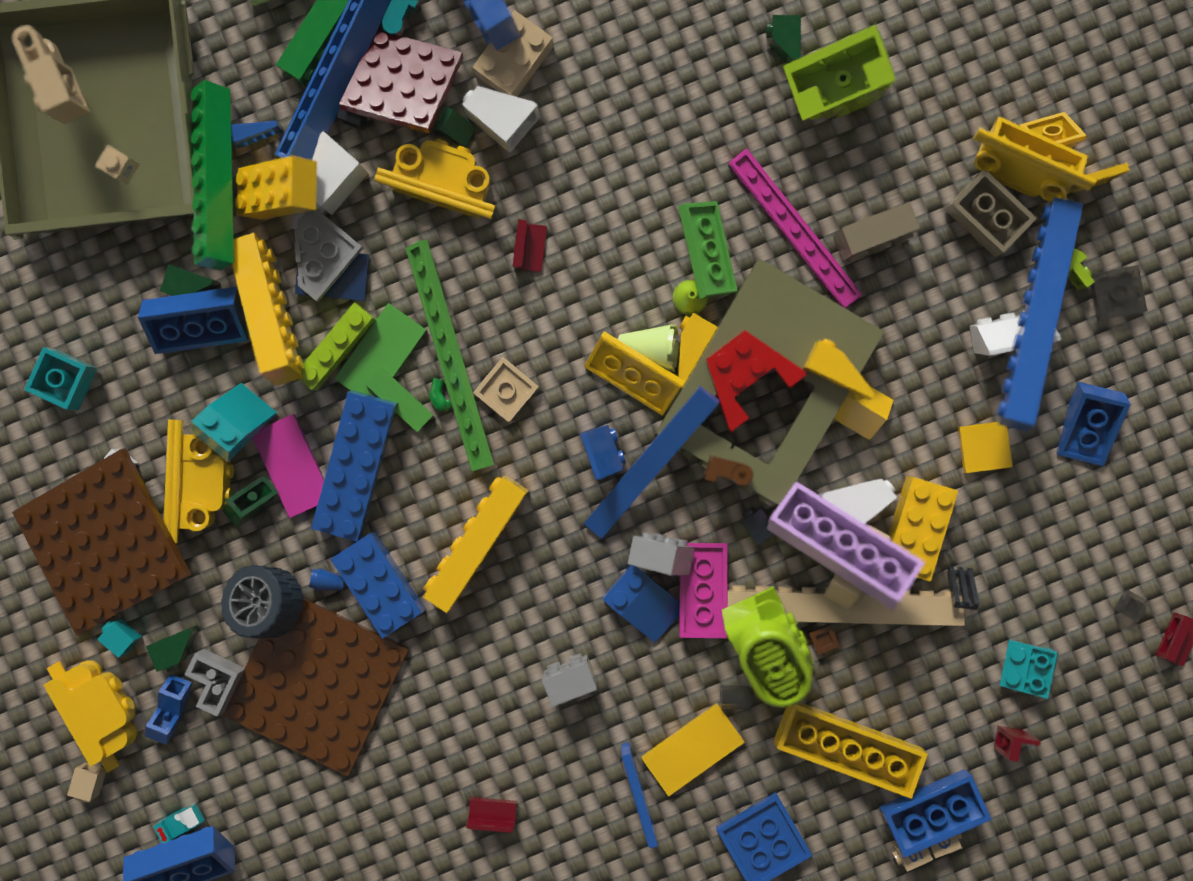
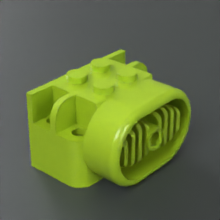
(841, 76)
(770, 648)

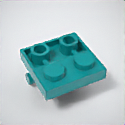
(1029, 668)

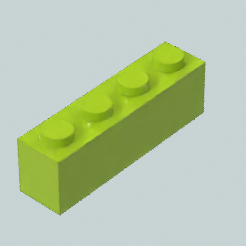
(336, 346)

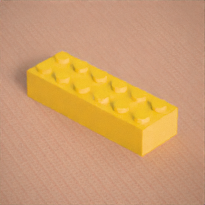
(265, 311)
(475, 544)
(850, 748)

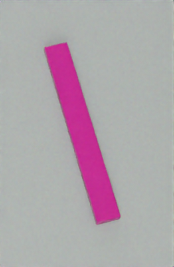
(794, 229)

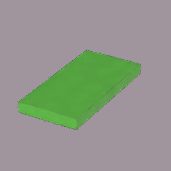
(708, 249)
(384, 346)

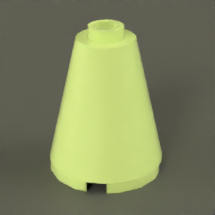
(655, 344)

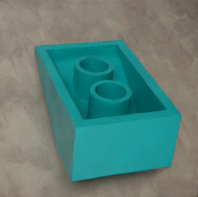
(232, 421)

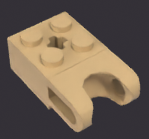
(50, 78)

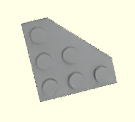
(321, 252)

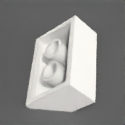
(997, 336)

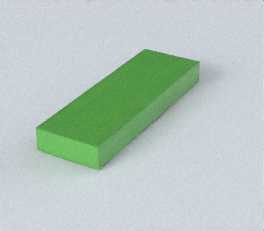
(408, 406)

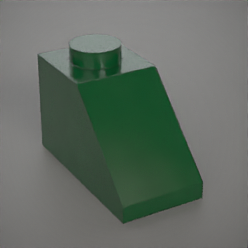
(785, 36)
(453, 127)
(180, 281)
(249, 501)
(172, 650)

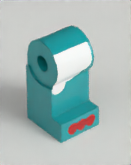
(396, 15)
(178, 823)

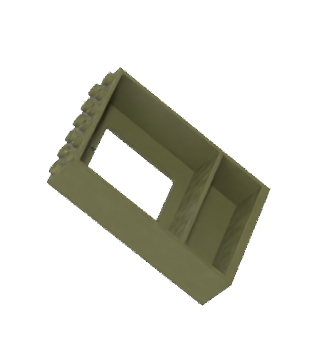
(790, 322)

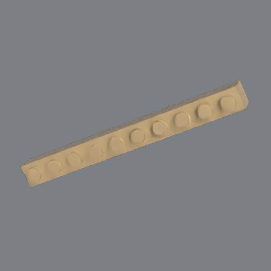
(812, 606)

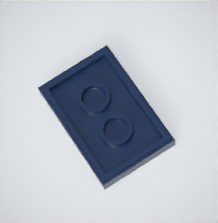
(351, 283)

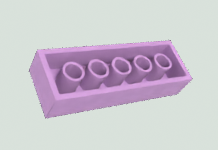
(845, 545)

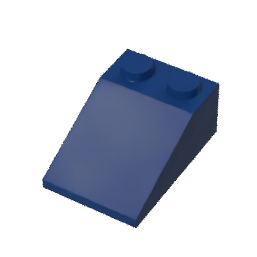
(1092, 423)
(602, 451)
(642, 602)

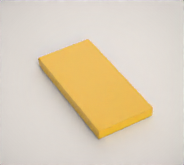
(633, 373)
(692, 749)

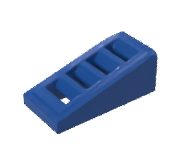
(249, 133)

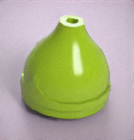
(687, 299)

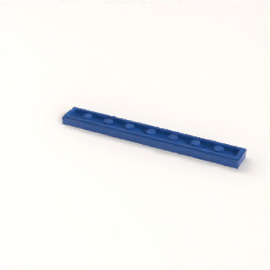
(651, 461)

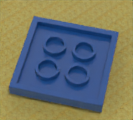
(764, 840)

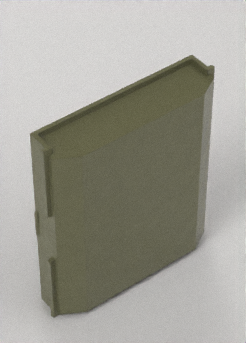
(138, 87)

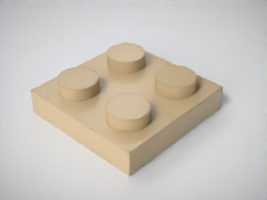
(506, 389)

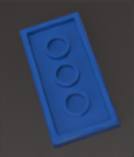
(639, 795)

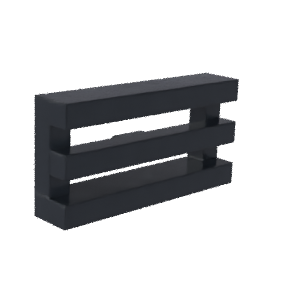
(952, 574)

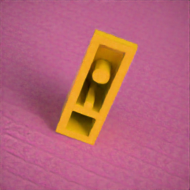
(692, 343)
(835, 367)

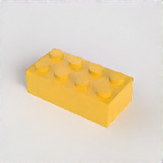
(276, 188)
(922, 521)

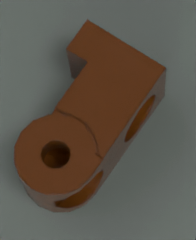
(737, 472)

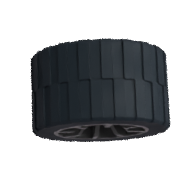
(262, 602)

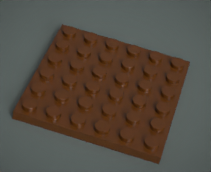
(101, 542)
(318, 686)

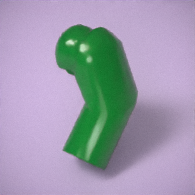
(436, 396)

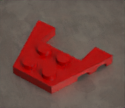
(740, 365)

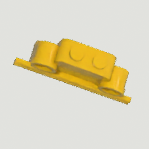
(1030, 161)
(440, 177)
(194, 482)
(93, 710)

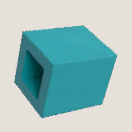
(119, 637)

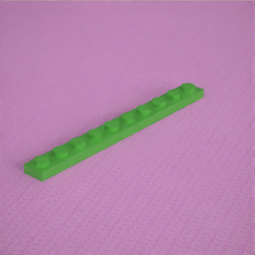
(449, 355)

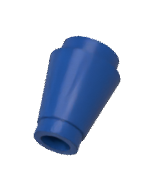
(325, 581)

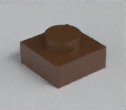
(823, 639)

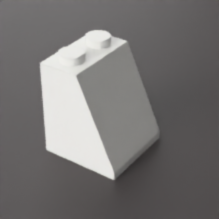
(501, 115)
(336, 174)
(862, 499)

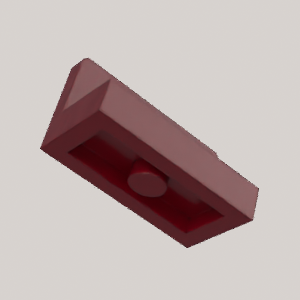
(529, 246)
(1177, 639)
(1009, 741)
(492, 814)

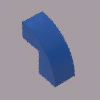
(171, 705)

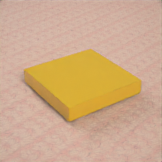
(1104, 176)
(984, 447)

